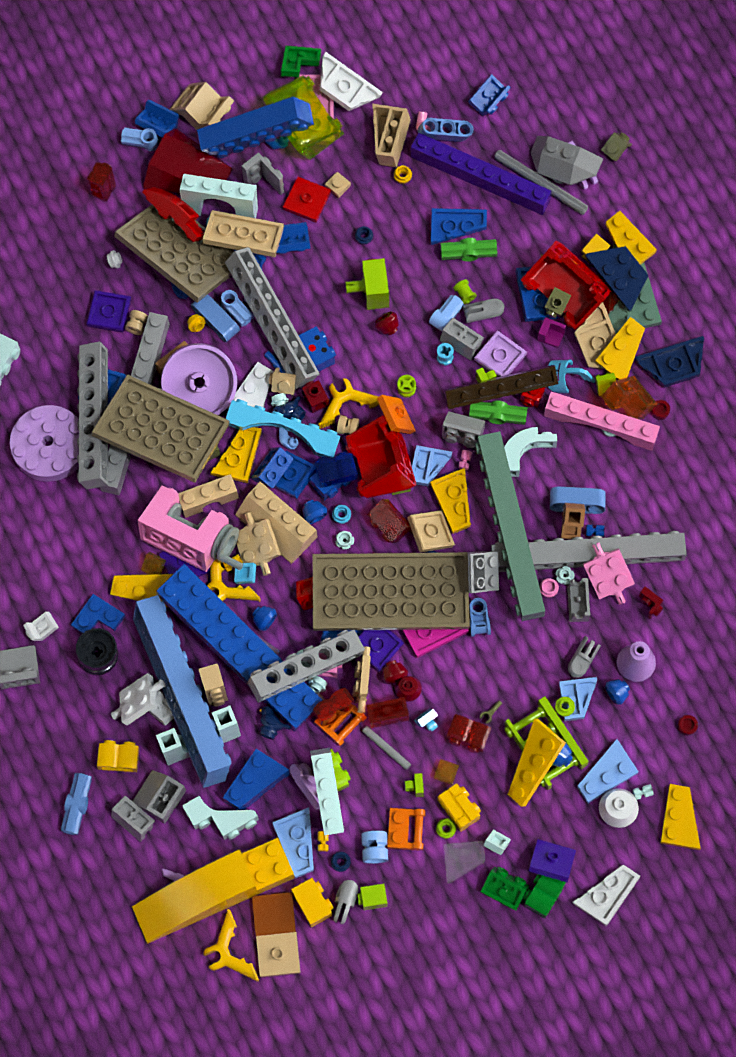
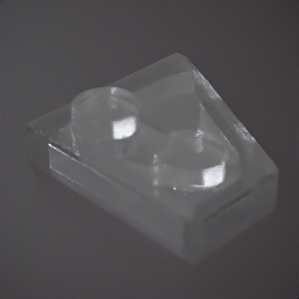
(462, 858)

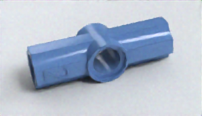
(76, 804)

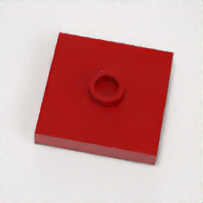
(307, 199)

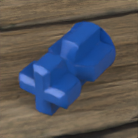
(598, 530)

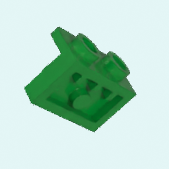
(505, 888)

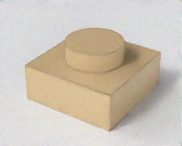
(337, 184)

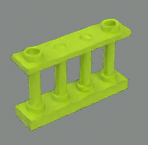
(556, 725)

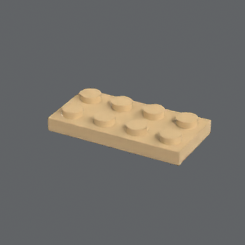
(242, 232)

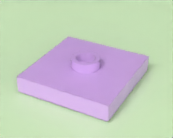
(500, 355)

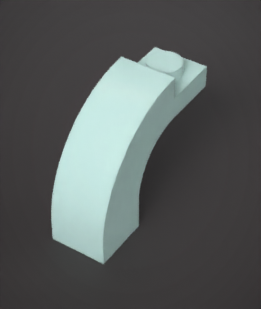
(524, 441)

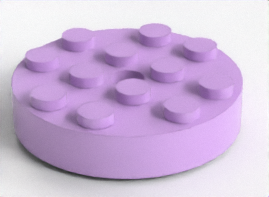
(205, 362)
(29, 438)

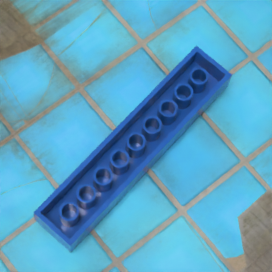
(233, 641)

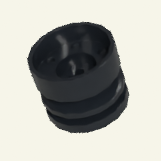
(96, 640)

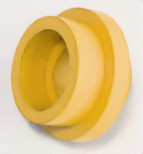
(402, 170)
(196, 323)

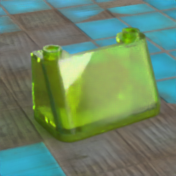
(325, 128)

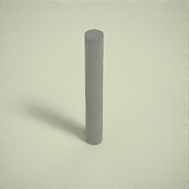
(386, 747)

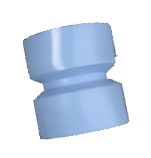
(371, 853)

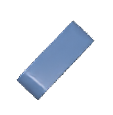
(453, 128)
(216, 318)
(592, 498)

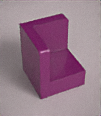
(551, 332)

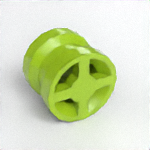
(406, 381)

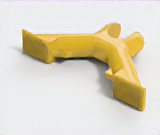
(342, 397)
(228, 592)
(226, 958)

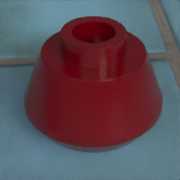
(387, 323)
(394, 672)
(409, 693)

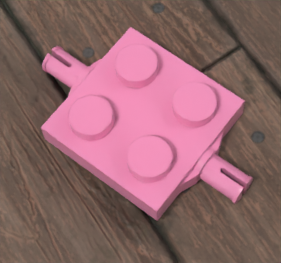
(608, 573)

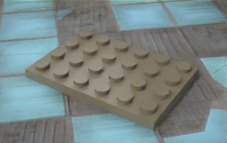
(163, 245)
(160, 428)

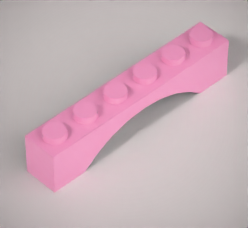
(575, 411)

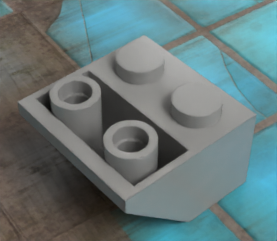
(462, 429)
(483, 571)
(159, 796)

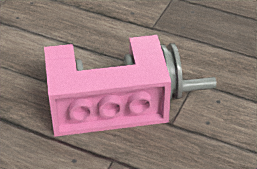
(190, 542)

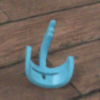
(561, 386)

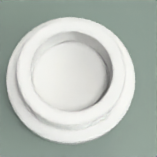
(114, 259)

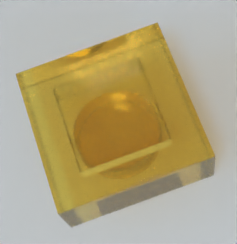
(153, 564)
(446, 772)

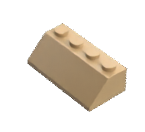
(289, 528)

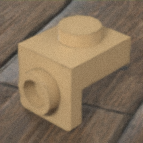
(282, 382)

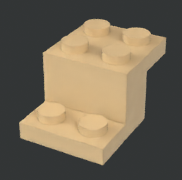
(201, 105)

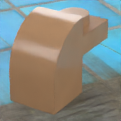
(572, 520)

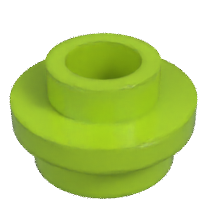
(565, 712)
(446, 822)

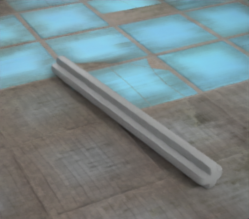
(534, 177)

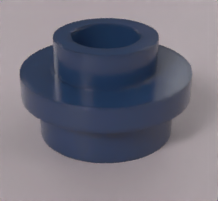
(364, 230)
(340, 855)

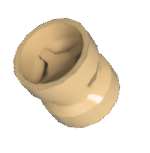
(136, 322)
(347, 425)

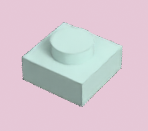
(497, 842)

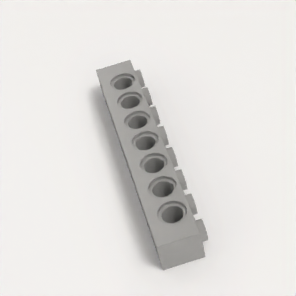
(271, 316)
(92, 383)

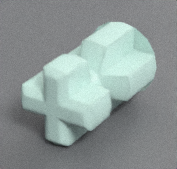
(646, 791)

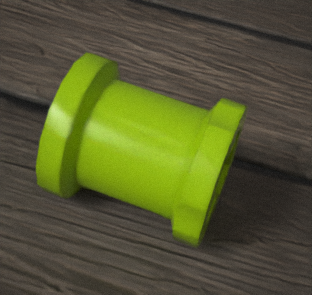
(464, 291)

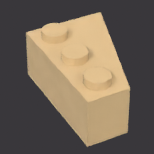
(390, 133)

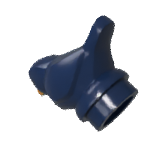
(291, 409)
(270, 723)

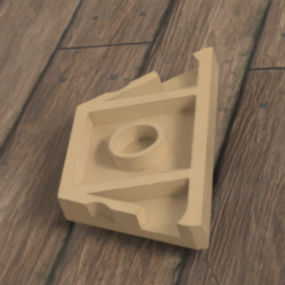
(595, 335)

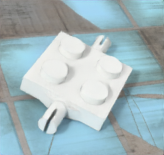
(137, 699)

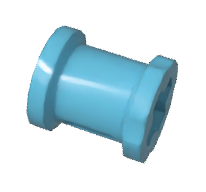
(448, 350)

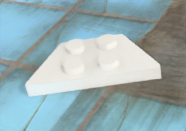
(345, 85)

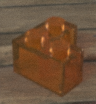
(630, 396)

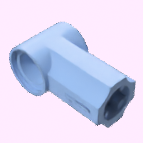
(139, 138)
(237, 308)
(448, 311)

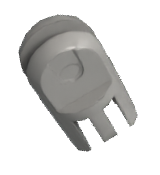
(483, 310)
(581, 661)
(345, 897)

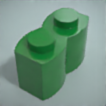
(543, 895)

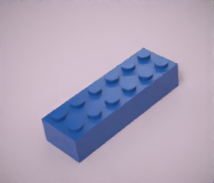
(255, 127)

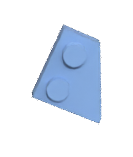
(428, 463)
(580, 692)

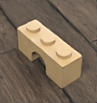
(218, 490)
(213, 685)

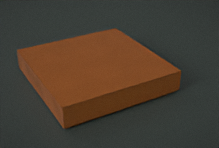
(273, 914)

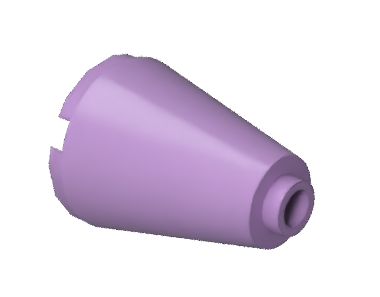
(636, 662)

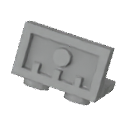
(261, 166)
(18, 667)

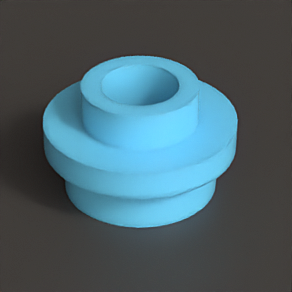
(338, 509)

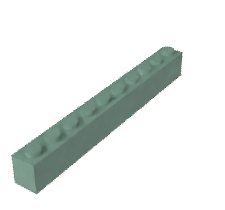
(510, 526)

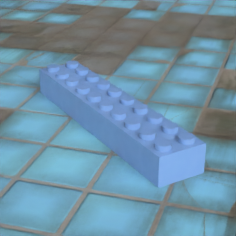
(181, 691)

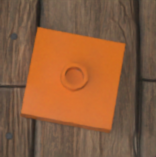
(396, 414)

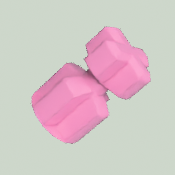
(465, 456)

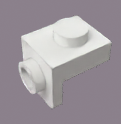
(41, 627)
(162, 710)

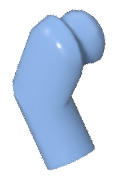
(286, 440)

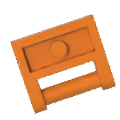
(329, 729)
(399, 829)

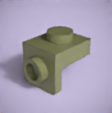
(616, 145)

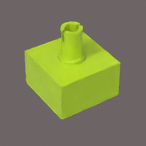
(373, 284)

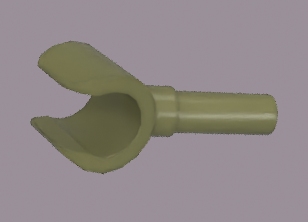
(491, 712)

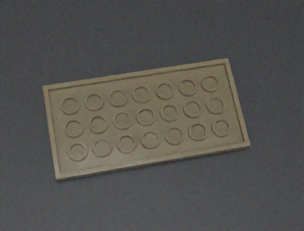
(390, 591)

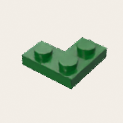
(298, 56)

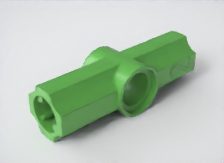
(469, 249)
(498, 412)

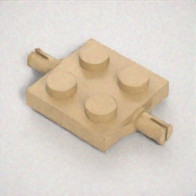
(257, 543)
(361, 672)

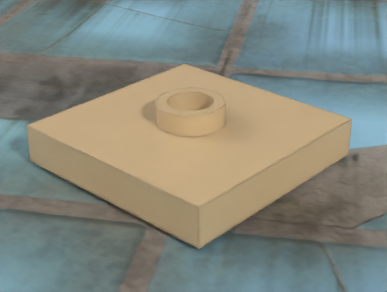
(431, 531)
(278, 954)

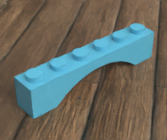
(245, 417)

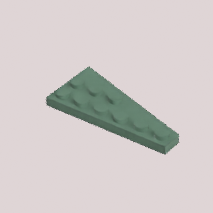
(644, 310)

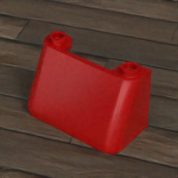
(565, 271)
(381, 459)

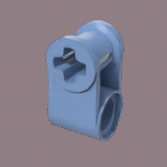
(479, 620)

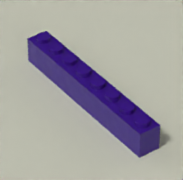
(480, 173)

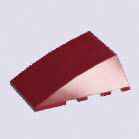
(179, 156)

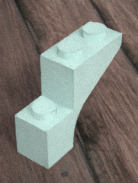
(227, 822)

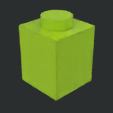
(373, 897)

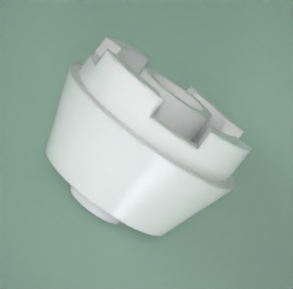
(618, 808)

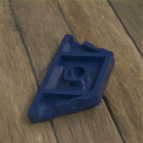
(620, 273)
(674, 363)

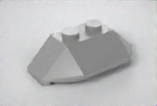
(563, 160)

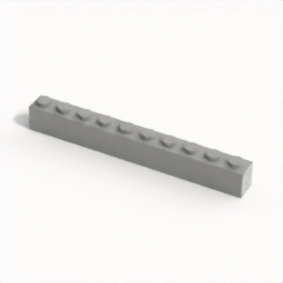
(144, 370)
(575, 552)

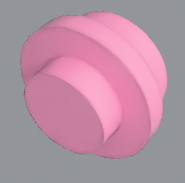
(549, 587)

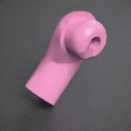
(421, 117)

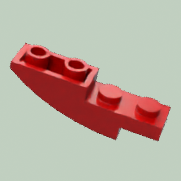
(173, 207)

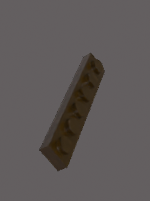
(501, 387)

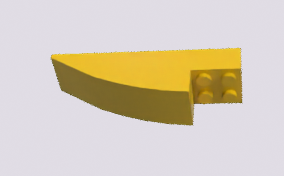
(213, 889)

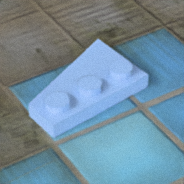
(607, 773)
(296, 841)

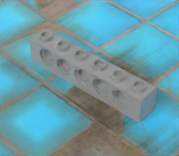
(263, 689)

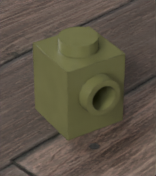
(557, 303)

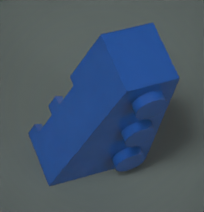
(254, 780)

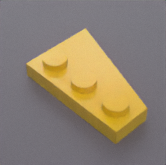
(626, 234)

